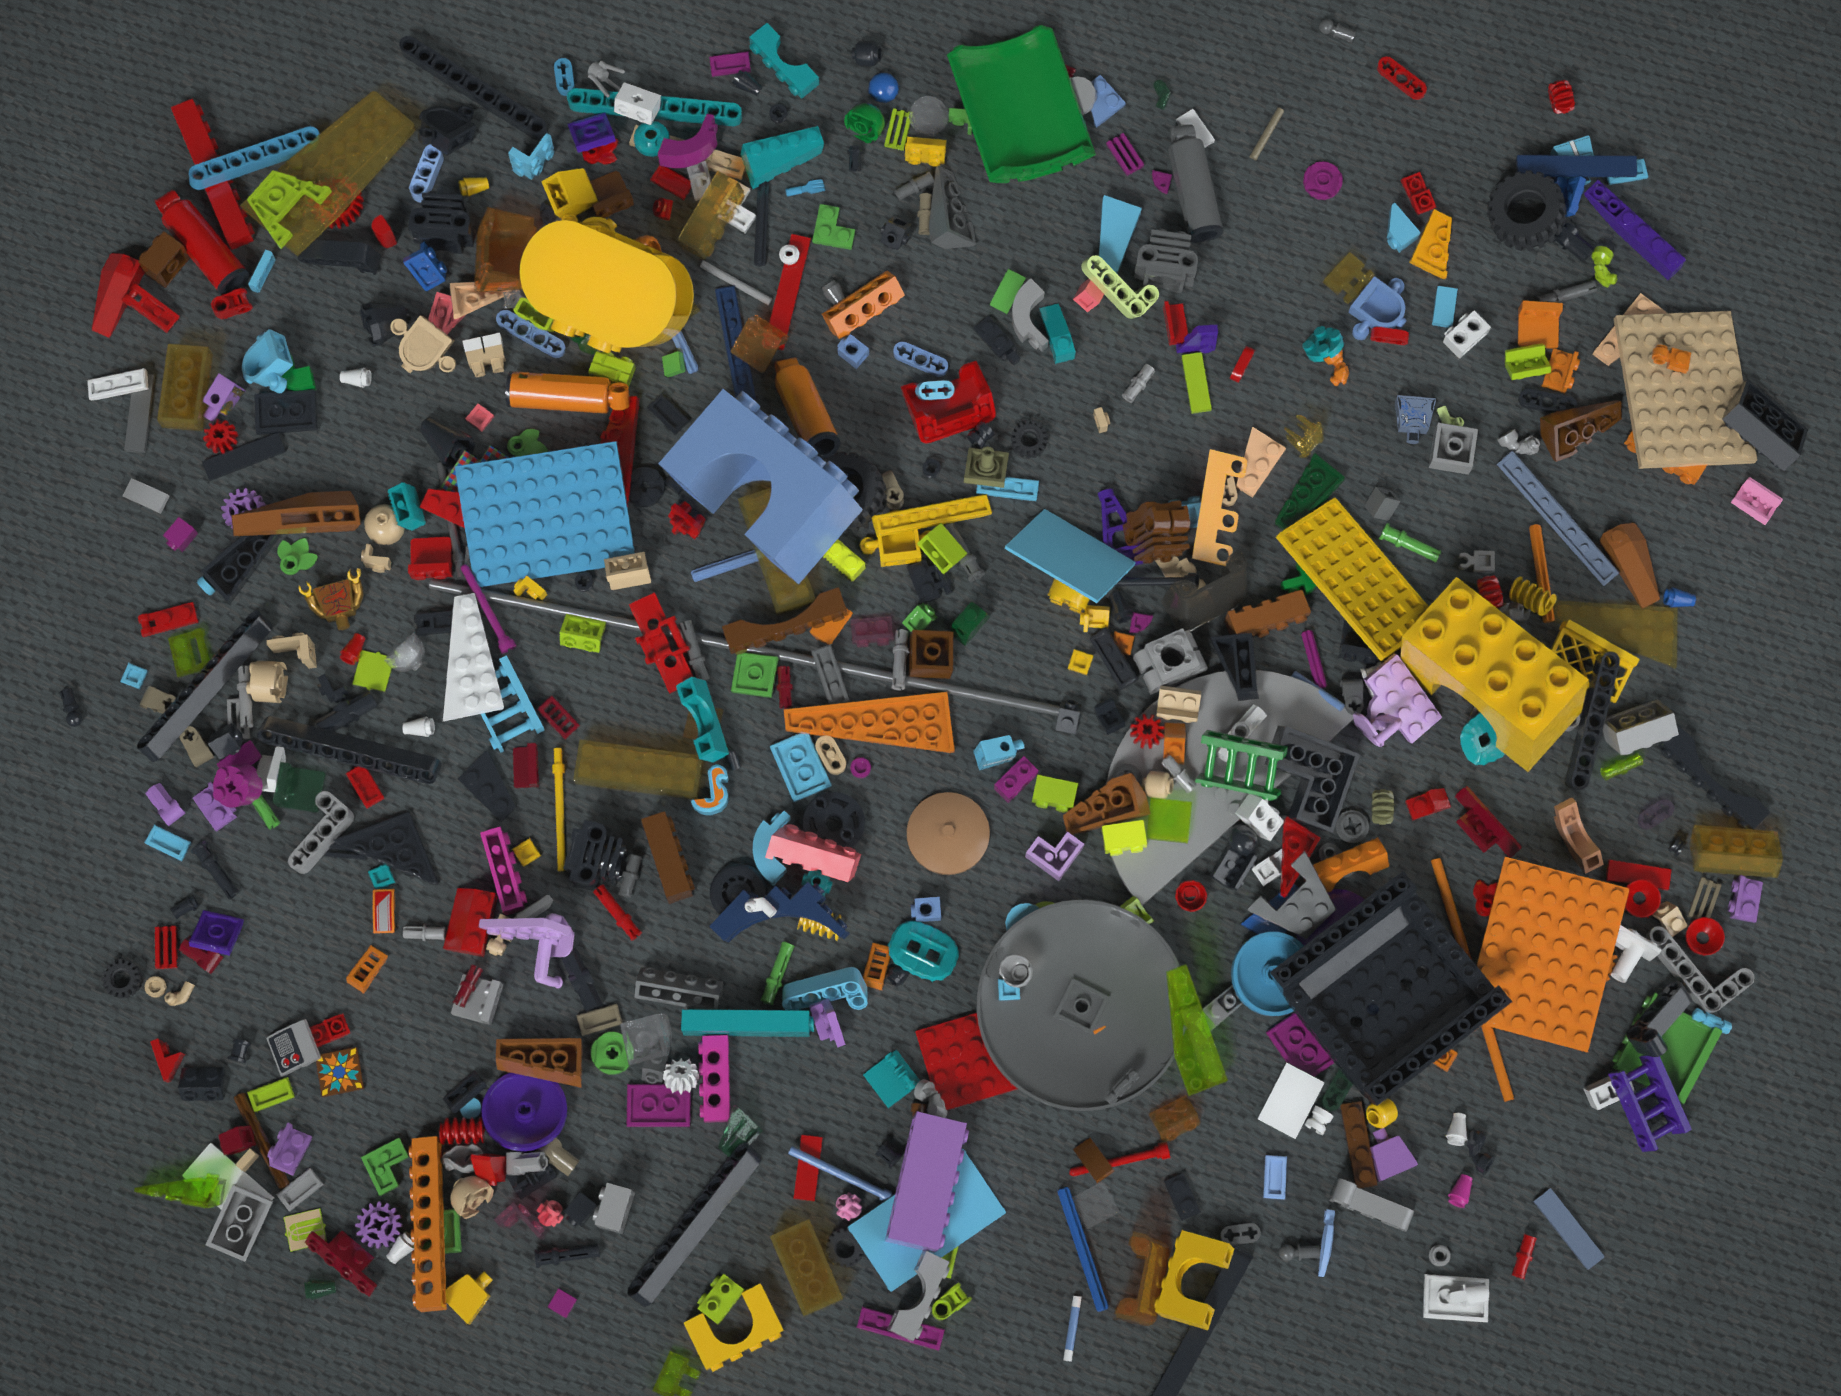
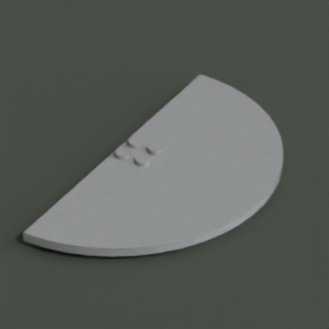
(1213, 809)

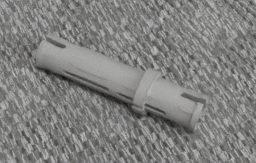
(900, 654)
(244, 698)

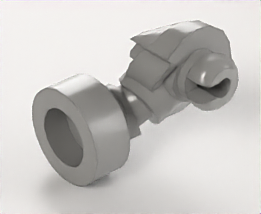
(1526, 446)
(926, 1092)

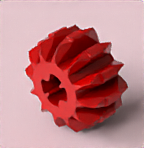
(1561, 96)
(215, 442)
(1490, 590)
(1146, 723)

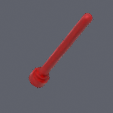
(1160, 1151)

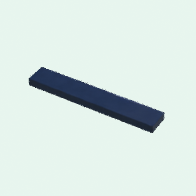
(1578, 165)
(732, 328)

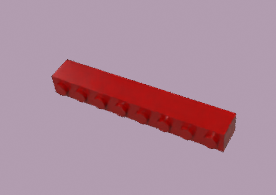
(220, 195)

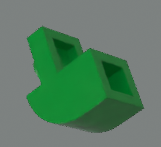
(299, 378)
(1302, 582)

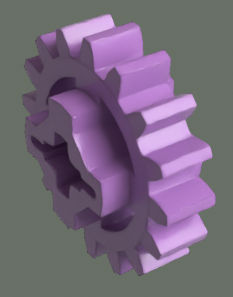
(235, 502)
(375, 1216)

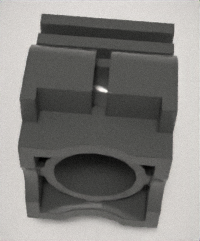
(1167, 261)

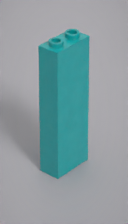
(747, 1023)

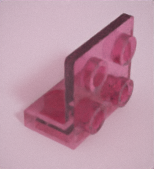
(509, 1218)

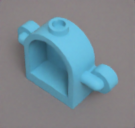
(267, 361)

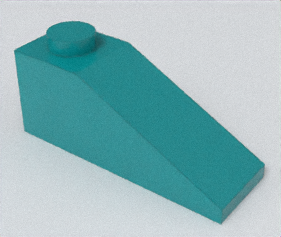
(1057, 333)

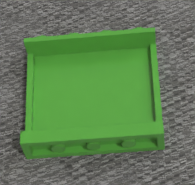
(1686, 1054)

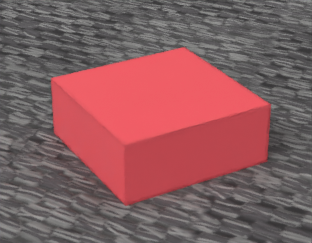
(479, 417)

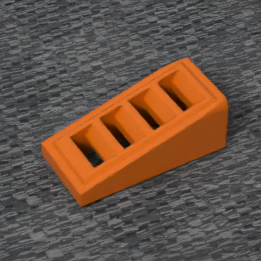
(872, 982)
(363, 986)

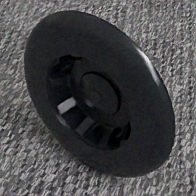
(736, 887)

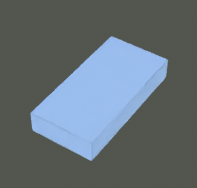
(1275, 1177)

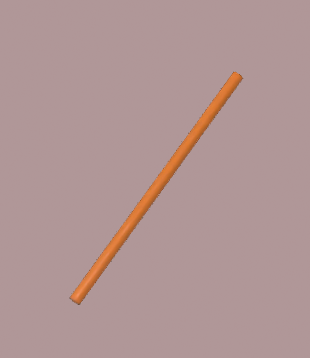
(1460, 939)

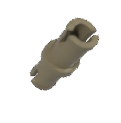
(924, 213)

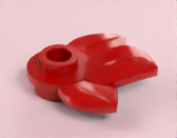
(602, 154)
(1484, 894)

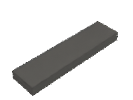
(139, 418)

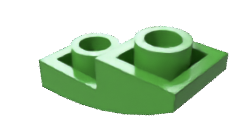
(1007, 291)

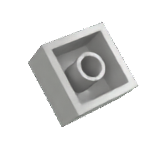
(1453, 448)
(613, 1208)

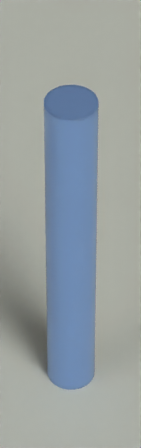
(1325, 695)

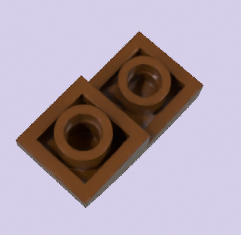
(1093, 1160)

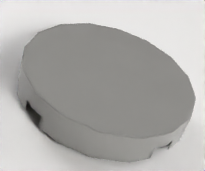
(1084, 93)

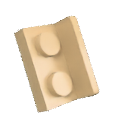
(1178, 704)

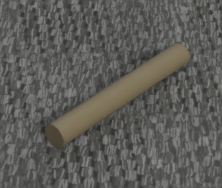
(1266, 134)

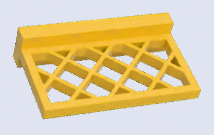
(1594, 644)

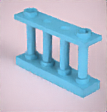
(523, 705)

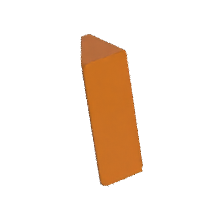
(830, 630)

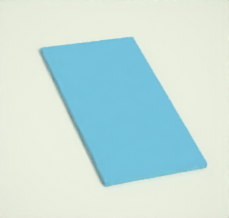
(971, 1211)

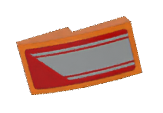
(384, 910)

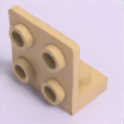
(627, 571)
(299, 642)

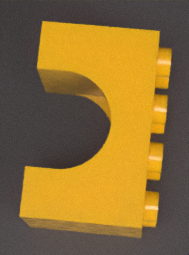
(1497, 668)

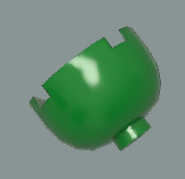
(862, 118)

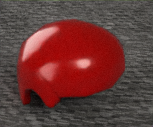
(1189, 889)

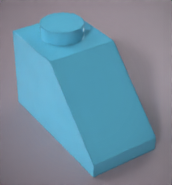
(1400, 230)

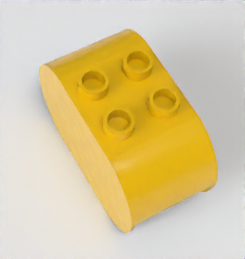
(605, 286)

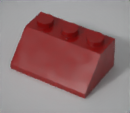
(463, 928)

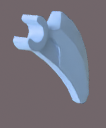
(1327, 1241)

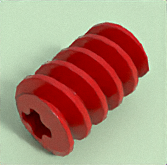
(462, 1130)

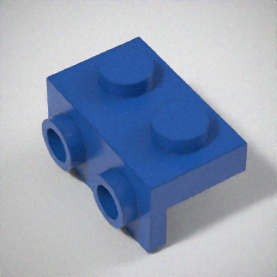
(1572, 191)

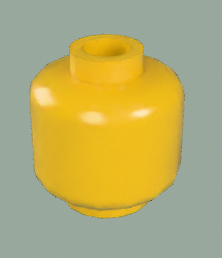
(1383, 1114)

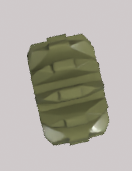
(1382, 807)

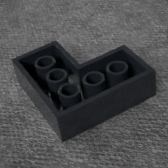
(1323, 773)

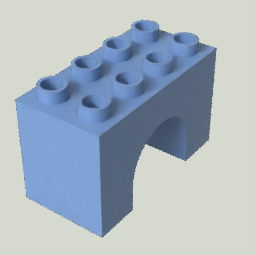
(740, 445)

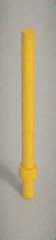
(558, 770)

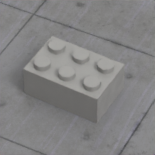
(1640, 727)
(239, 1222)

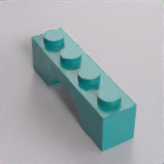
(799, 78)
(697, 699)

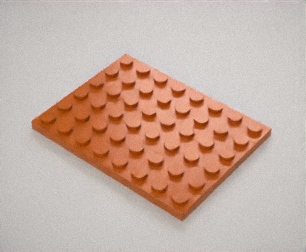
(1550, 950)

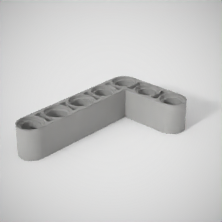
(1694, 974)

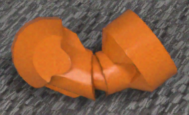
(1341, 370)

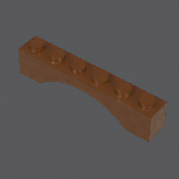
(745, 635)

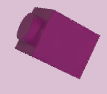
(180, 535)

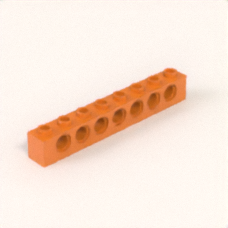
(436, 1298)

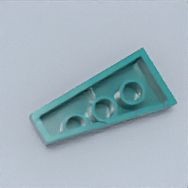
(780, 153)

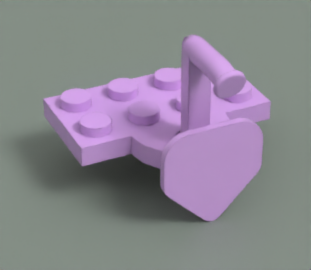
(1395, 705)
(553, 935)

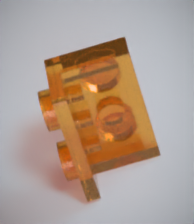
(1175, 1119)

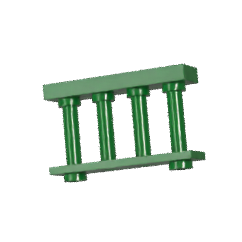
(1254, 749)

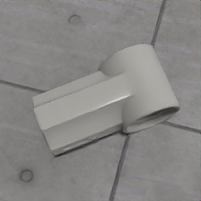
(519, 1162)

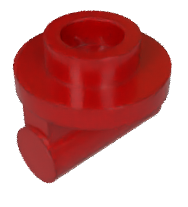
(662, 208)

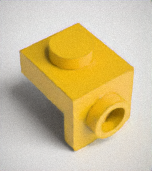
(1095, 617)

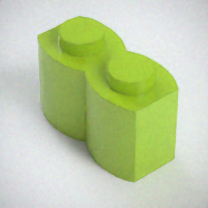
(528, 312)

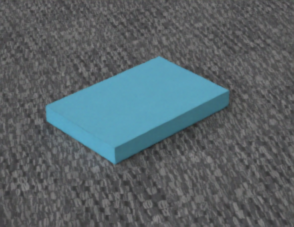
(800, 766)

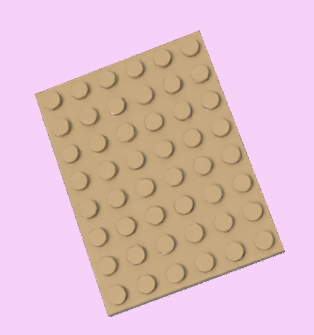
(1677, 413)

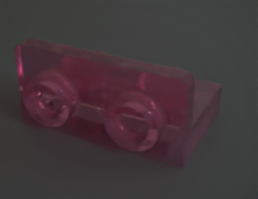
(872, 630)

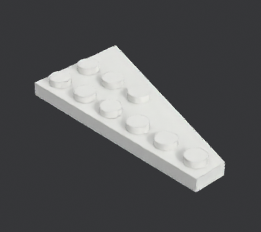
(470, 671)

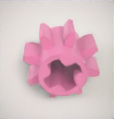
(848, 1206)

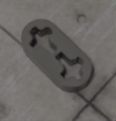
(1239, 1229)

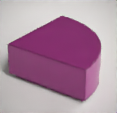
(1161, 180)
(1139, 622)

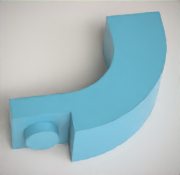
(770, 869)

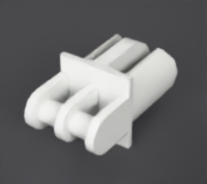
(1469, 1295)

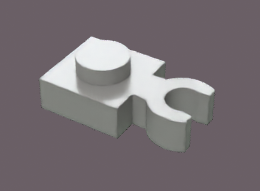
(1480, 561)

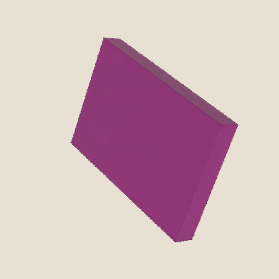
(1299, 1046)
(657, 1106)

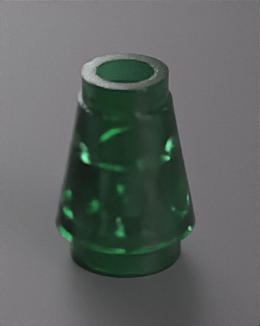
(319, 1288)

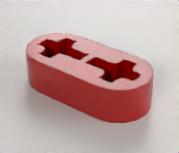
(1389, 335)
(1242, 364)

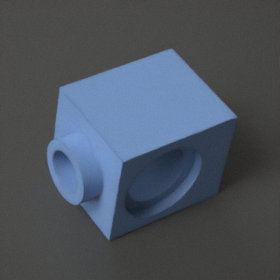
(856, 358)
(933, 902)

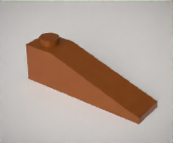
(1631, 557)
(1114, 803)

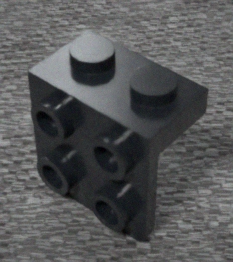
(1354, 648)

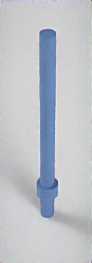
(883, 1194)

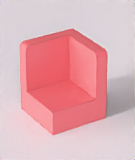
(1088, 295)

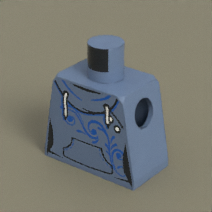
(1414, 416)

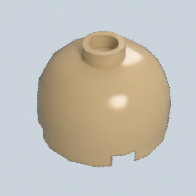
(382, 525)
(469, 1194)

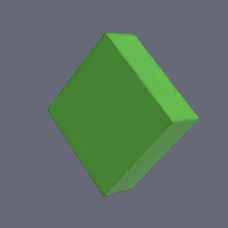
(673, 364)

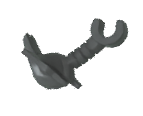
(1515, 611)

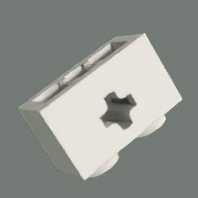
(637, 103)

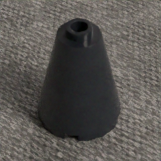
(446, 441)

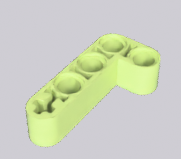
(1116, 283)

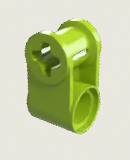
(951, 1301)

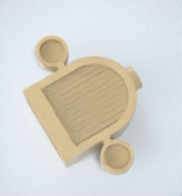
(423, 345)

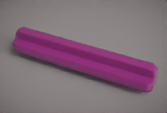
(1314, 659)

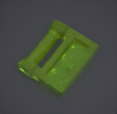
(183, 652)

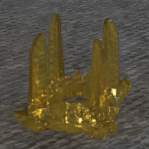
(1311, 438)

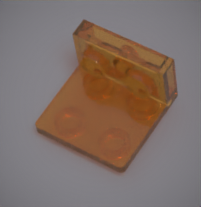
(758, 343)

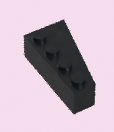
(237, 564)

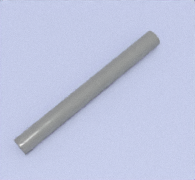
(734, 281)

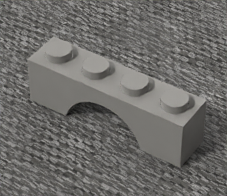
(930, 1271)

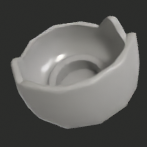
(1016, 970)

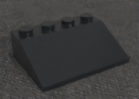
(1765, 425)

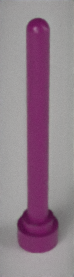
(504, 641)

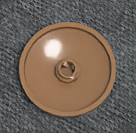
(948, 833)

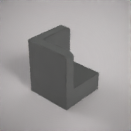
(1382, 503)

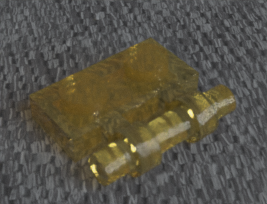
(1344, 273)

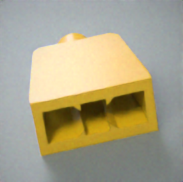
(468, 1296)

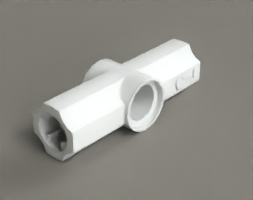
(1247, 723)

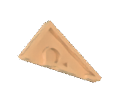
(467, 300)

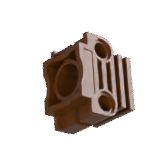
(1157, 531)

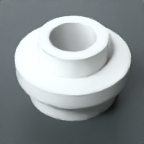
(789, 259)

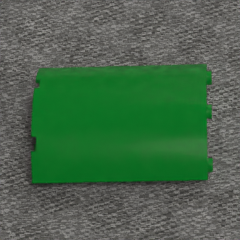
(1021, 106)

